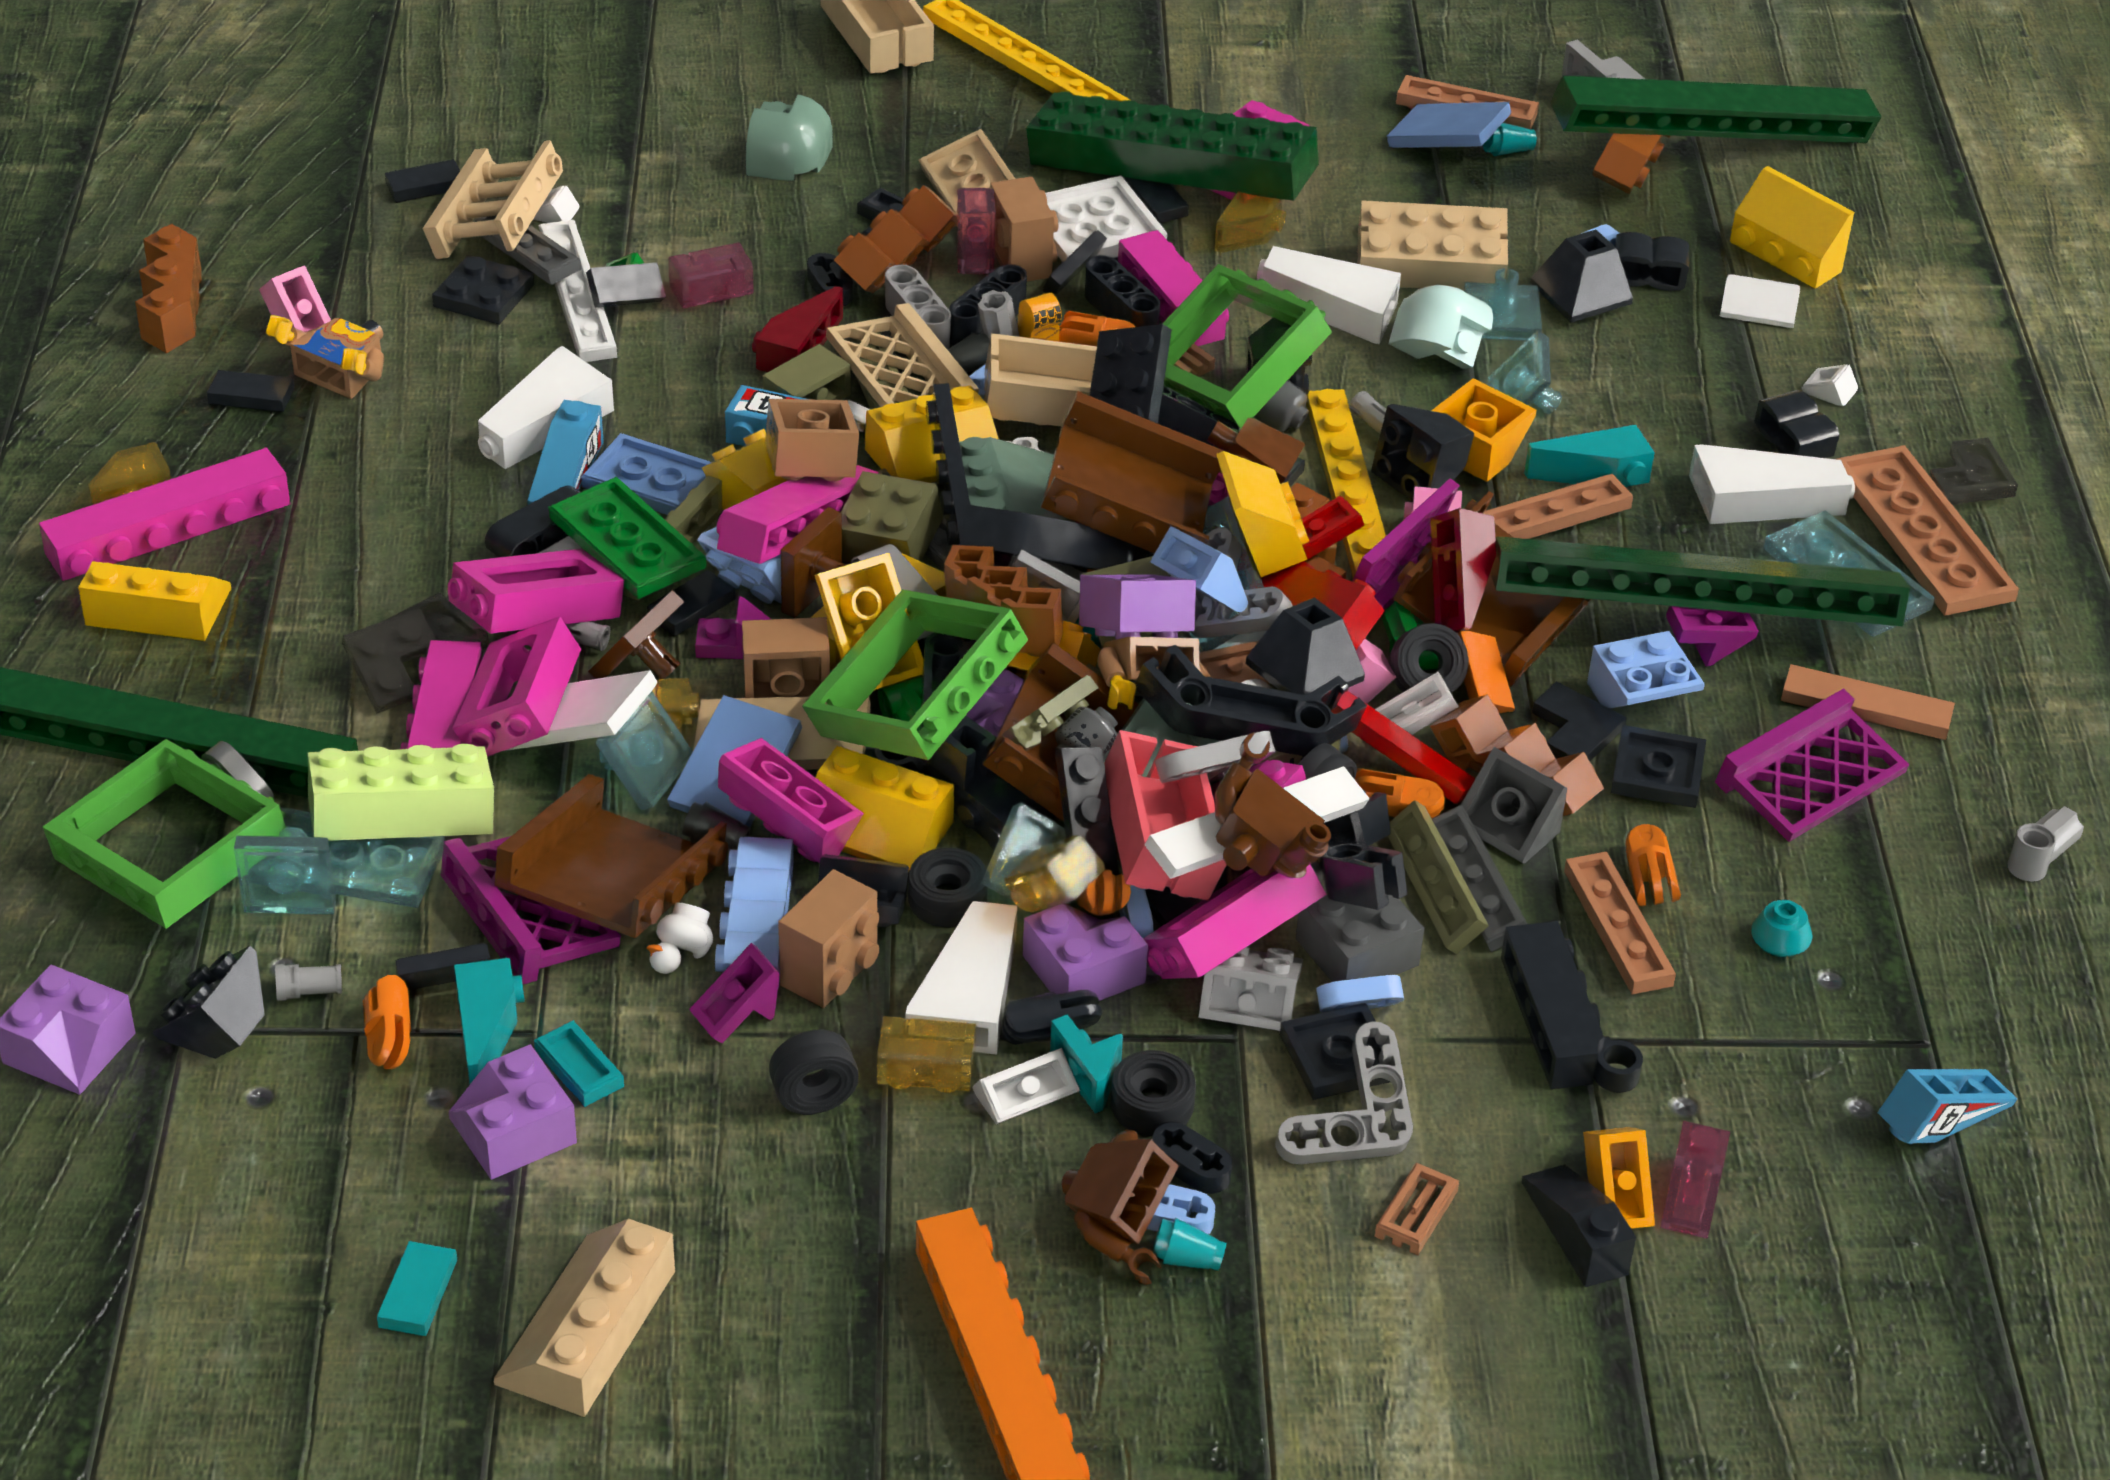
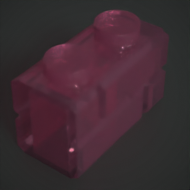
(975, 230)
(711, 275)

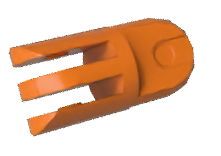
(1085, 328)
(1402, 791)
(1650, 862)
(1105, 894)
(387, 1022)

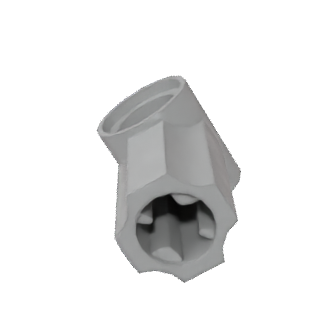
(997, 314)
(2042, 843)

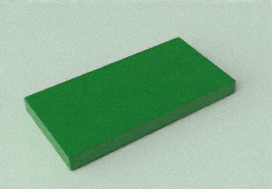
(627, 537)

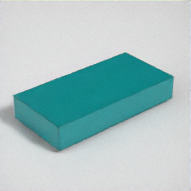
(579, 1063)
(417, 1288)

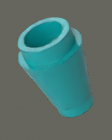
(1510, 139)
(1187, 1246)

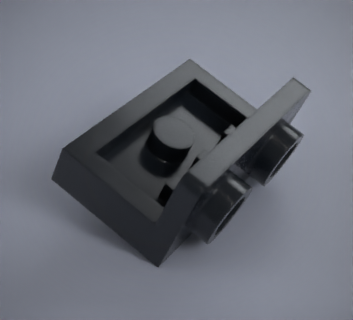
(886, 878)

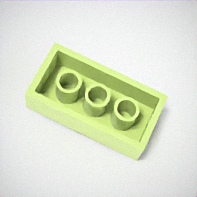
(400, 792)

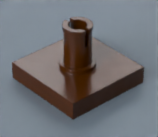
(807, 554)
(641, 642)

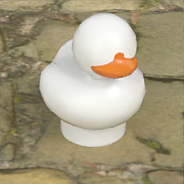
(683, 930)

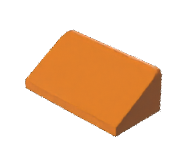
(1486, 671)

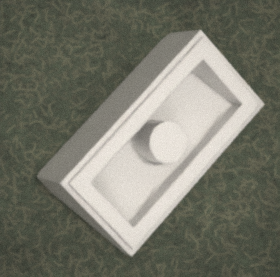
(1760, 301)
(1026, 1086)

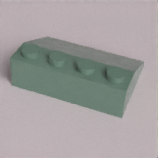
(1006, 475)

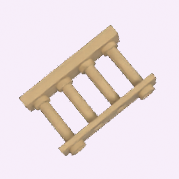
(478, 182)

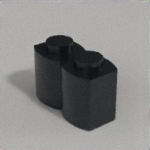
(1655, 261)
(1796, 425)

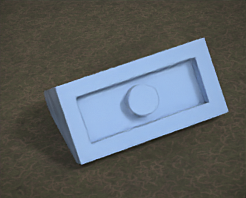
(1213, 571)

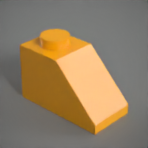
(1620, 1170)

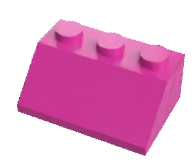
(787, 799)

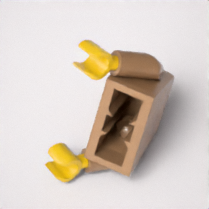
(333, 355)
(1123, 659)

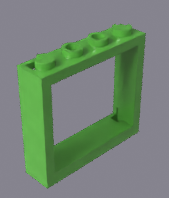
(1272, 370)
(885, 643)
(75, 831)

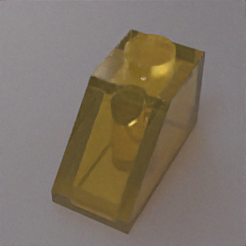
(1248, 222)
(129, 472)

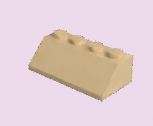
(590, 1316)

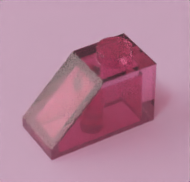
(1695, 1179)

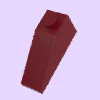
(797, 329)
(1461, 564)

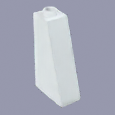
(1351, 294)
(523, 417)
(1767, 485)
(972, 974)

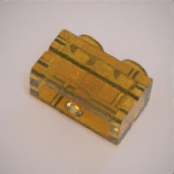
(1054, 874)
(926, 1054)

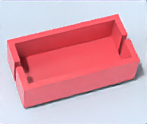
(1148, 806)

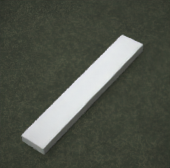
(586, 323)
(1195, 844)

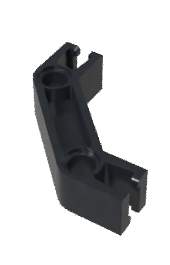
(1045, 538)
(1236, 709)
(968, 741)
(1361, 872)

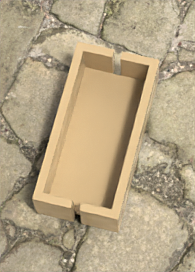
(883, 31)
(1433, 242)
(1035, 378)

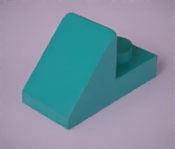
(1089, 1062)

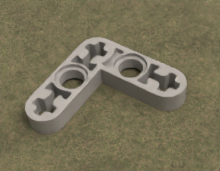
(1262, 607)
(1210, 758)
(1365, 1122)

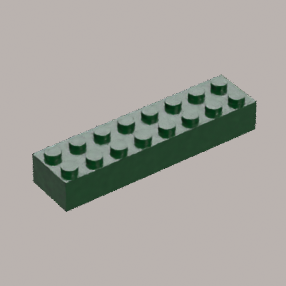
(1173, 145)

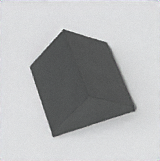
(1515, 806)

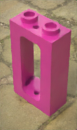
(535, 588)
(540, 687)
(1228, 922)

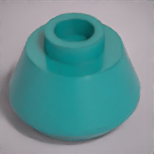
(1782, 929)

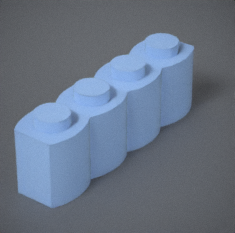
(755, 898)

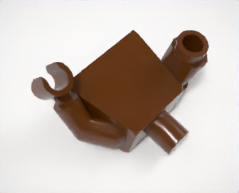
(1259, 444)
(1265, 822)
(1118, 1196)

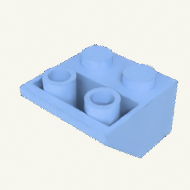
(761, 578)
(1641, 670)

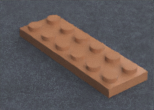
(1927, 531)

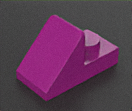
(1712, 631)
(723, 637)
(743, 987)

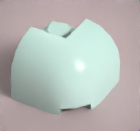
(1441, 323)

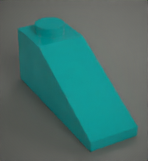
(1591, 456)
(487, 1009)

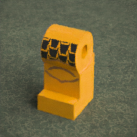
(1040, 317)

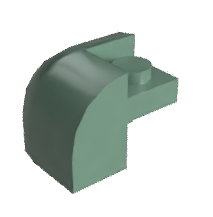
(788, 139)

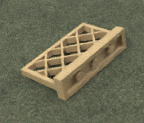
(909, 337)

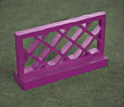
(1403, 544)
(1784, 743)
(498, 914)

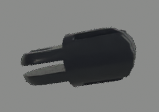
(1031, 1017)

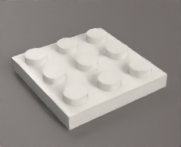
(1101, 206)

